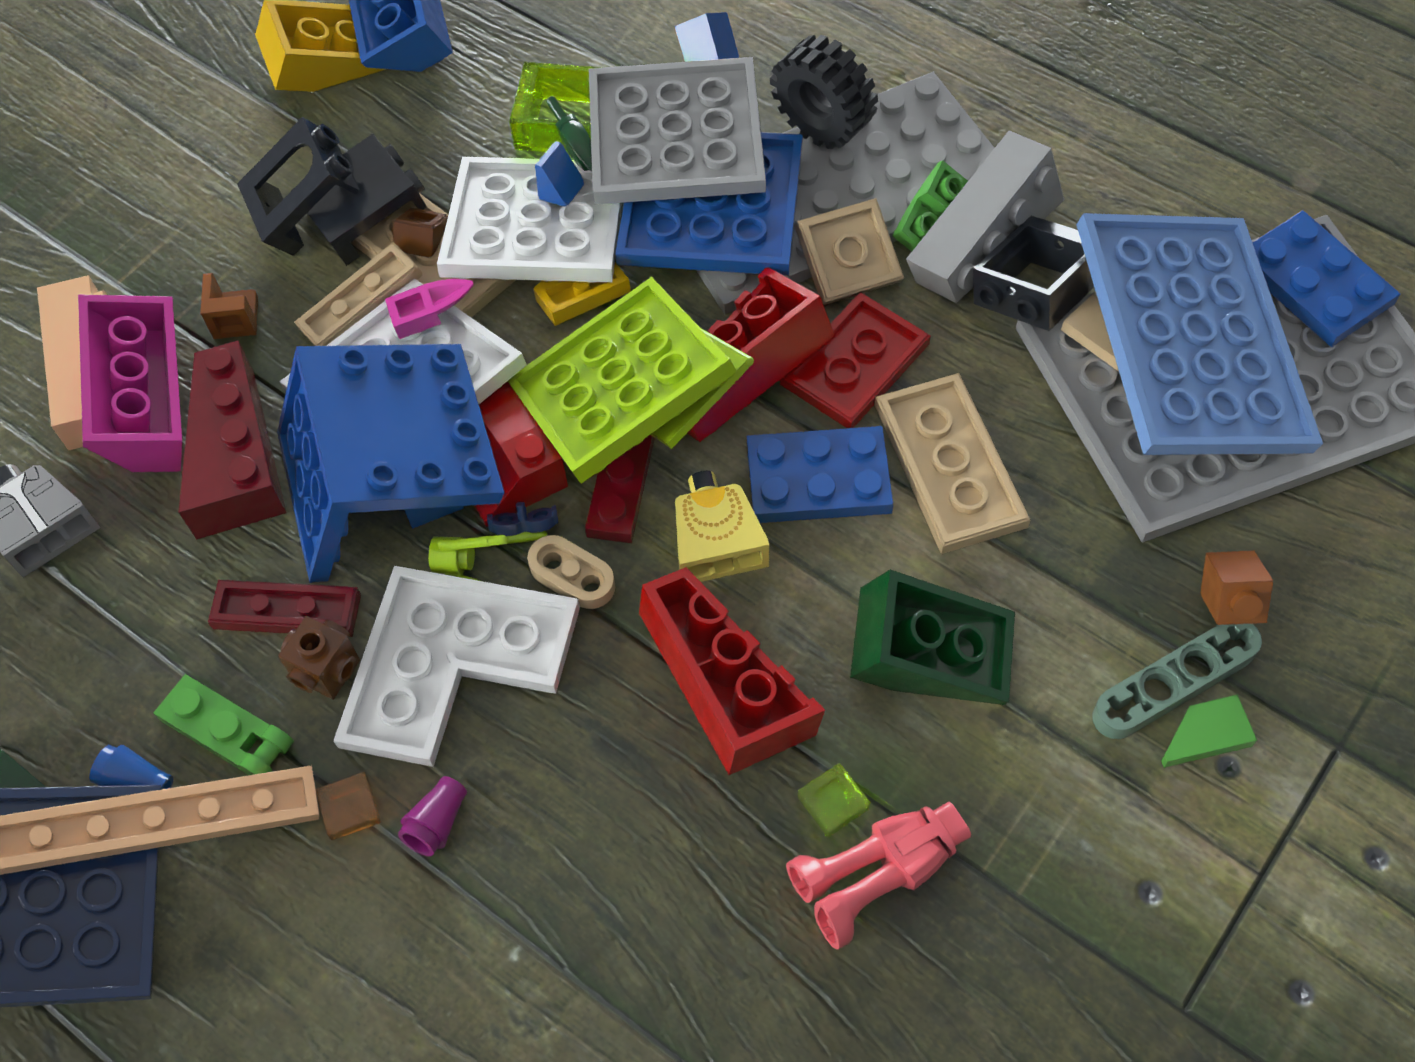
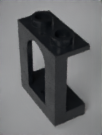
(276, 216)

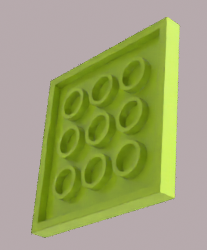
(620, 378)

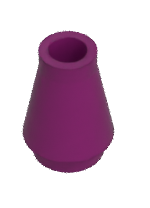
(432, 818)

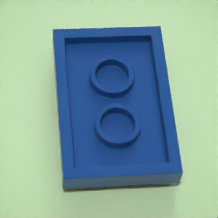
(1321, 279)
(819, 474)

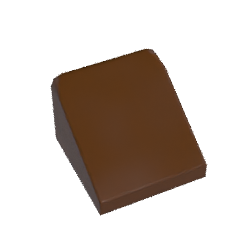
(419, 231)

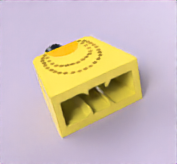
(718, 530)

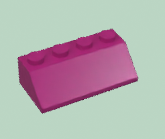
(130, 381)

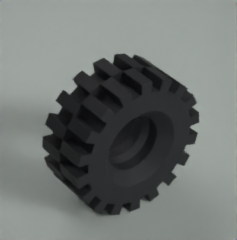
(824, 91)

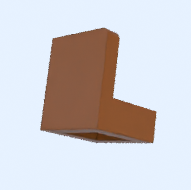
(228, 312)

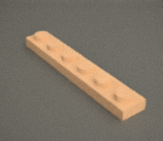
(156, 819)

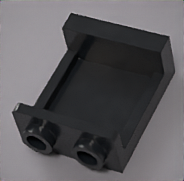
(382, 191)

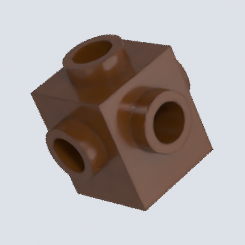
(318, 656)

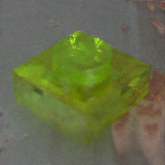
(833, 800)

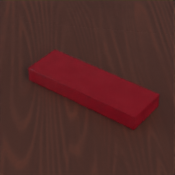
(281, 606)

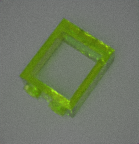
(537, 83)

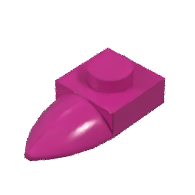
(419, 307)

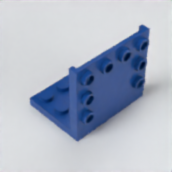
(380, 435)

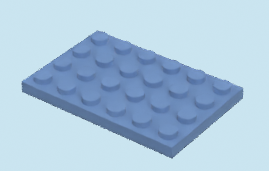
(1196, 336)

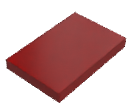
(859, 363)

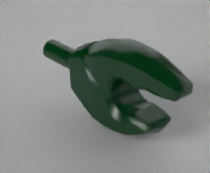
(572, 135)

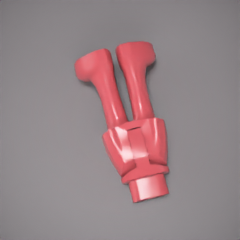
(906, 844)

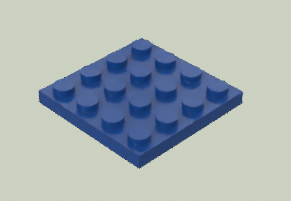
(720, 231)

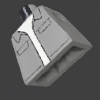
(38, 518)

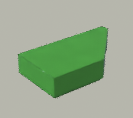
(1209, 731)

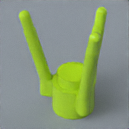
(456, 554)

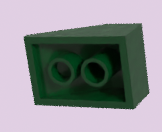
(932, 641)

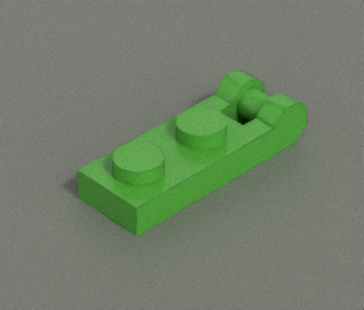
(222, 726)

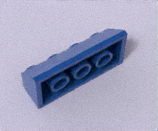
(400, 33)

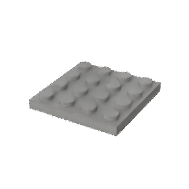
(675, 131)

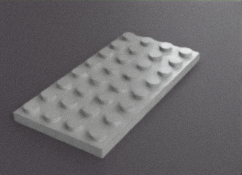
(883, 161)

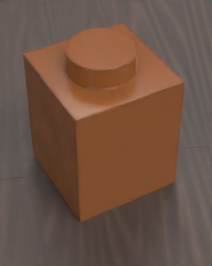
(1236, 587)

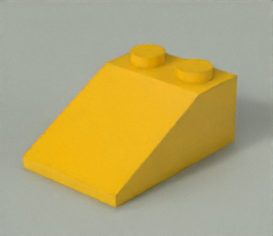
(309, 45)

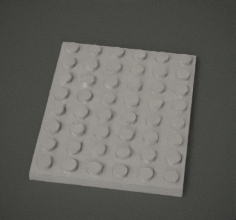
(1355, 390)

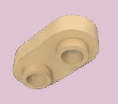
(575, 572)

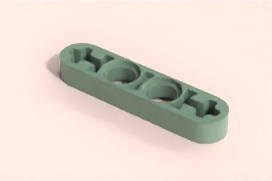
(1173, 673)

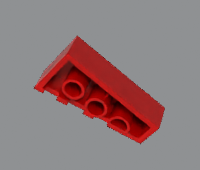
(778, 329)
(729, 682)

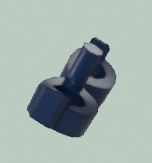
(514, 524)

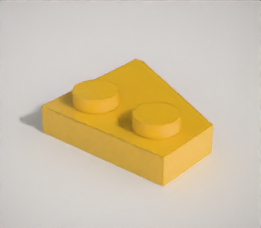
(571, 298)

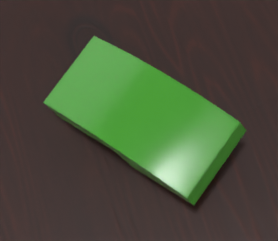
(929, 204)

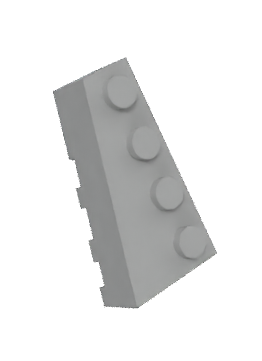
(999, 197)

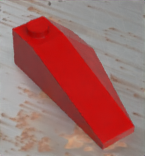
(523, 453)

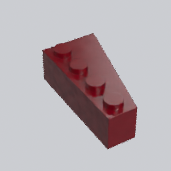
(228, 451)

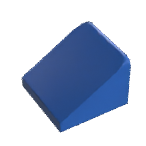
(557, 176)

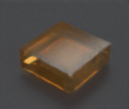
(347, 806)

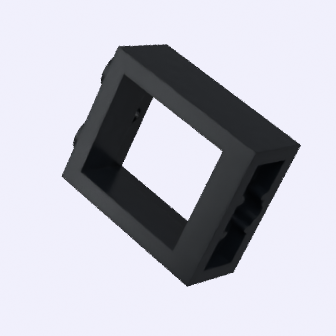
(1037, 244)

